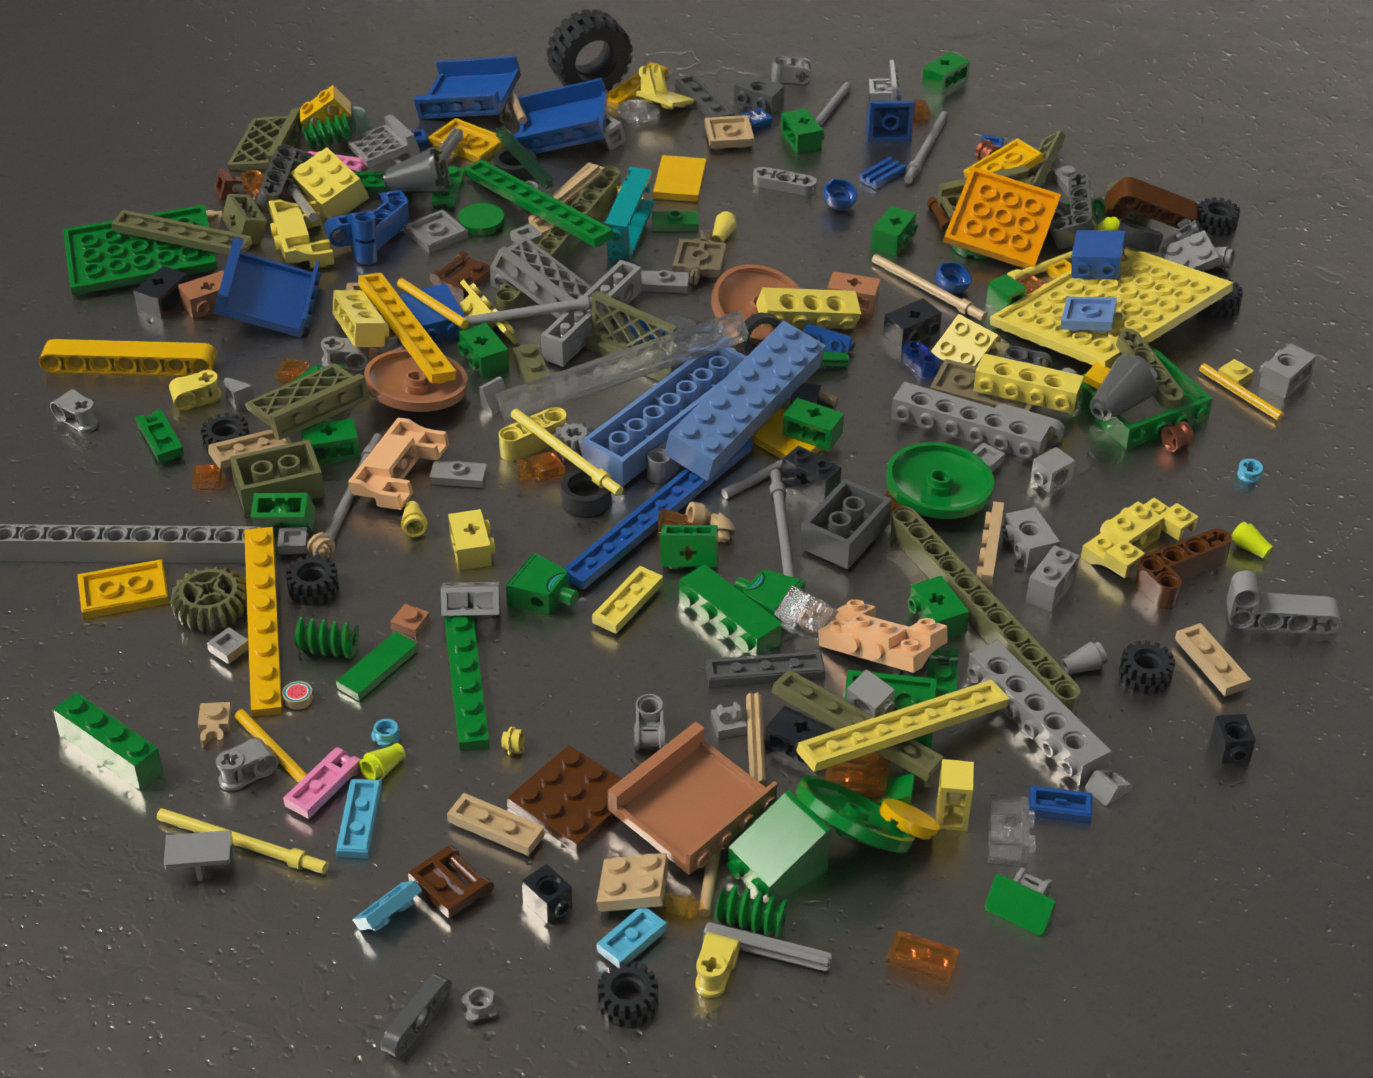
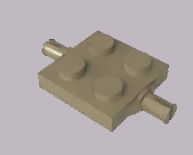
(699, 257)

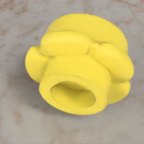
(513, 741)

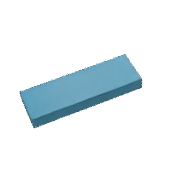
(359, 819)

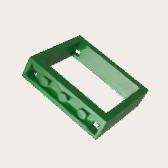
(1195, 409)

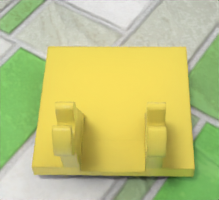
(655, 89)
(965, 342)

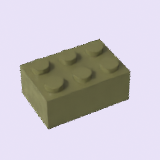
(277, 470)

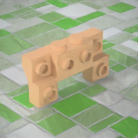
(392, 459)
(881, 641)

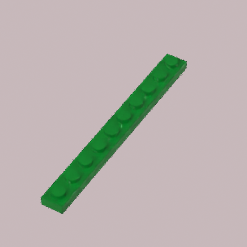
(539, 203)

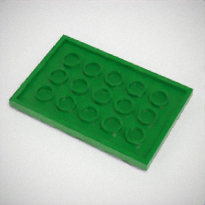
(113, 259)

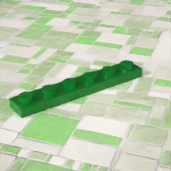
(466, 683)

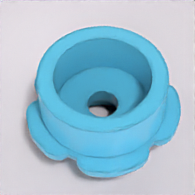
(386, 732)

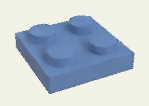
(1089, 314)

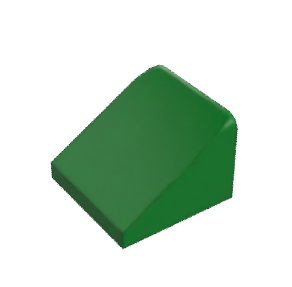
(900, 788)

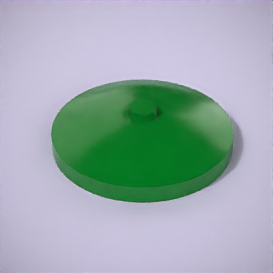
(939, 480)
(851, 814)

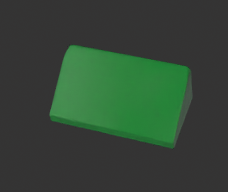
(1020, 905)

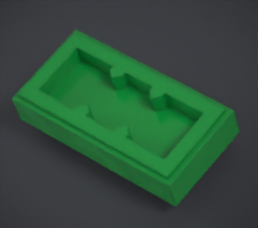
(675, 221)

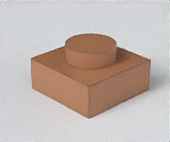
(410, 620)

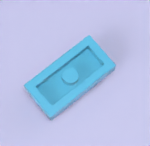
(397, 899)
(631, 936)

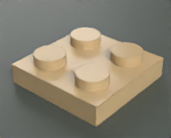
(729, 132)
(633, 882)

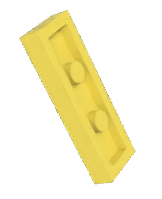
(627, 599)

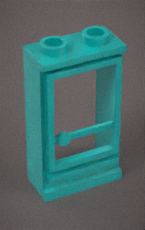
(629, 214)

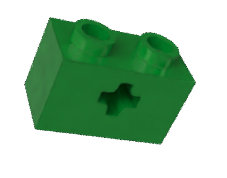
(945, 72)
(802, 131)
(893, 230)
(483, 350)
(813, 424)
(333, 440)
(283, 510)
(677, 538)
(938, 602)

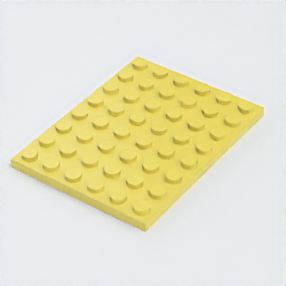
(1150, 299)

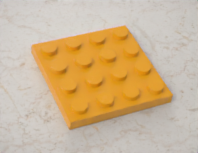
(1002, 218)

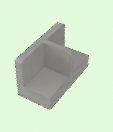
(199, 850)

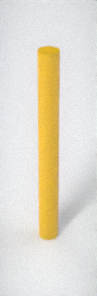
(432, 303)
(1241, 392)
(257, 732)

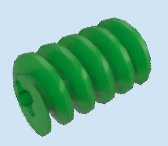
(328, 131)
(326, 639)
(751, 911)

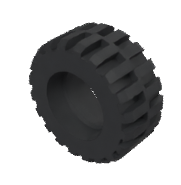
(579, 32)

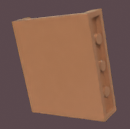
(689, 800)

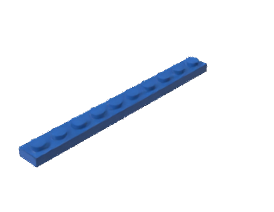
(641, 523)

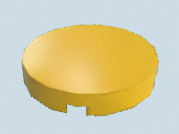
(909, 819)

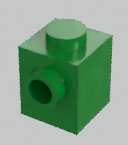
(1004, 292)

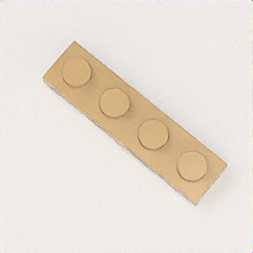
(990, 540)

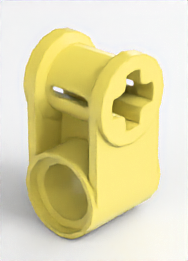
(193, 391)
(715, 964)

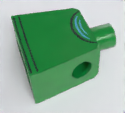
(540, 586)
(768, 589)

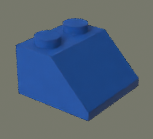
(889, 121)

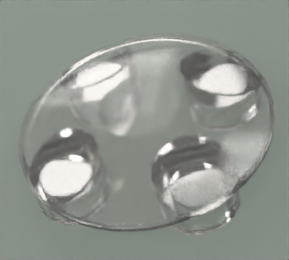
(638, 111)

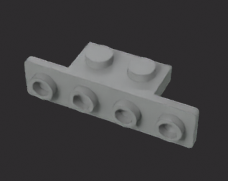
(886, 88)

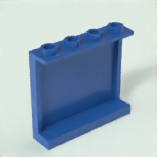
(469, 88)
(563, 116)
(267, 292)

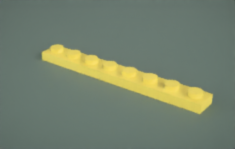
(901, 725)

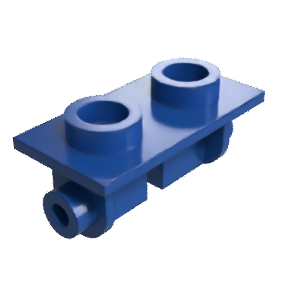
(833, 340)

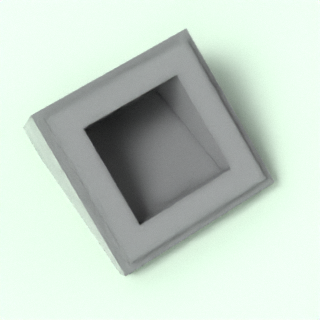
(238, 393)
(488, 396)
(1107, 786)

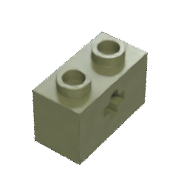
(244, 217)

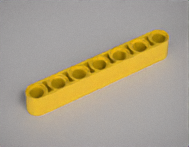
(127, 357)

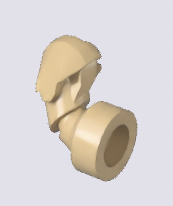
(699, 515)

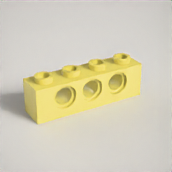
(817, 307)
(359, 318)
(1028, 383)

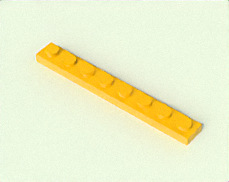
(407, 328)
(262, 622)

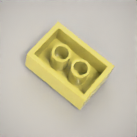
(330, 184)

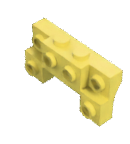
(292, 237)
(1132, 531)

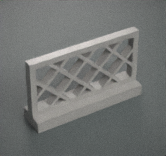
(384, 142)
(531, 277)

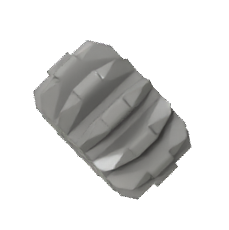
(572, 436)

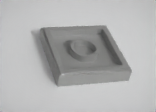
(435, 231)

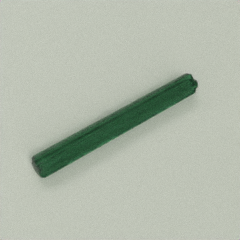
(524, 157)

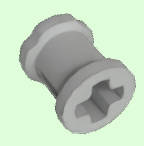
(1033, 882)

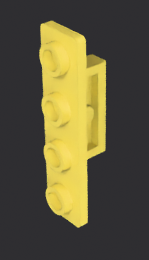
(475, 305)

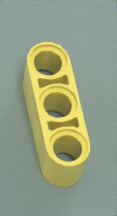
(519, 442)

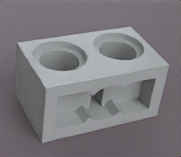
(1052, 578)
(470, 598)

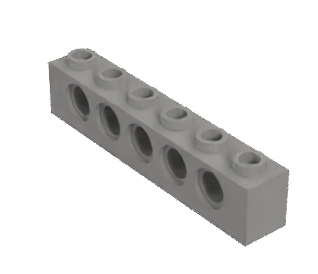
(572, 328)
(970, 421)
(1040, 713)

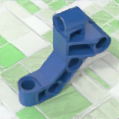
(370, 229)

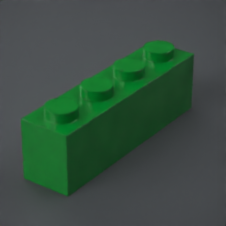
(730, 611)
(108, 741)

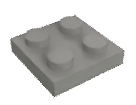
(1192, 252)

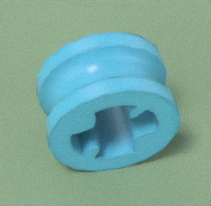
(1253, 465)

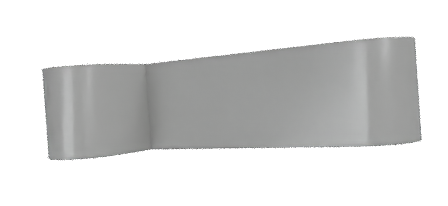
(1279, 612)

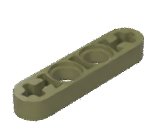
(1169, 391)

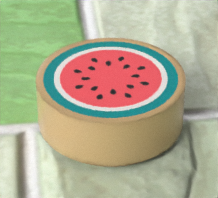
(297, 695)

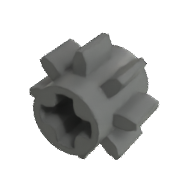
(1187, 228)

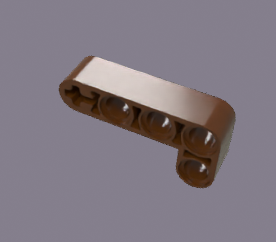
(1150, 201)
(1163, 570)

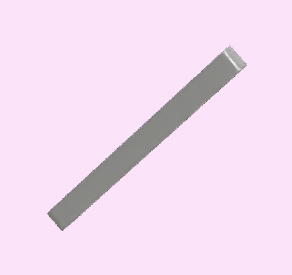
(122, 543)

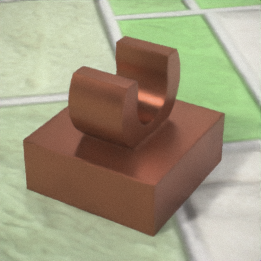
(225, 183)

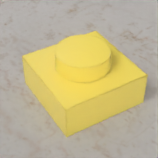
(1237, 372)

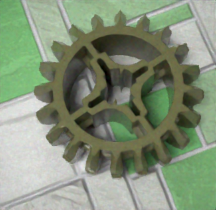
(209, 599)

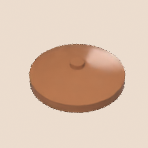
(740, 290)
(401, 384)

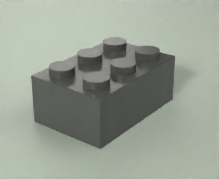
(845, 523)

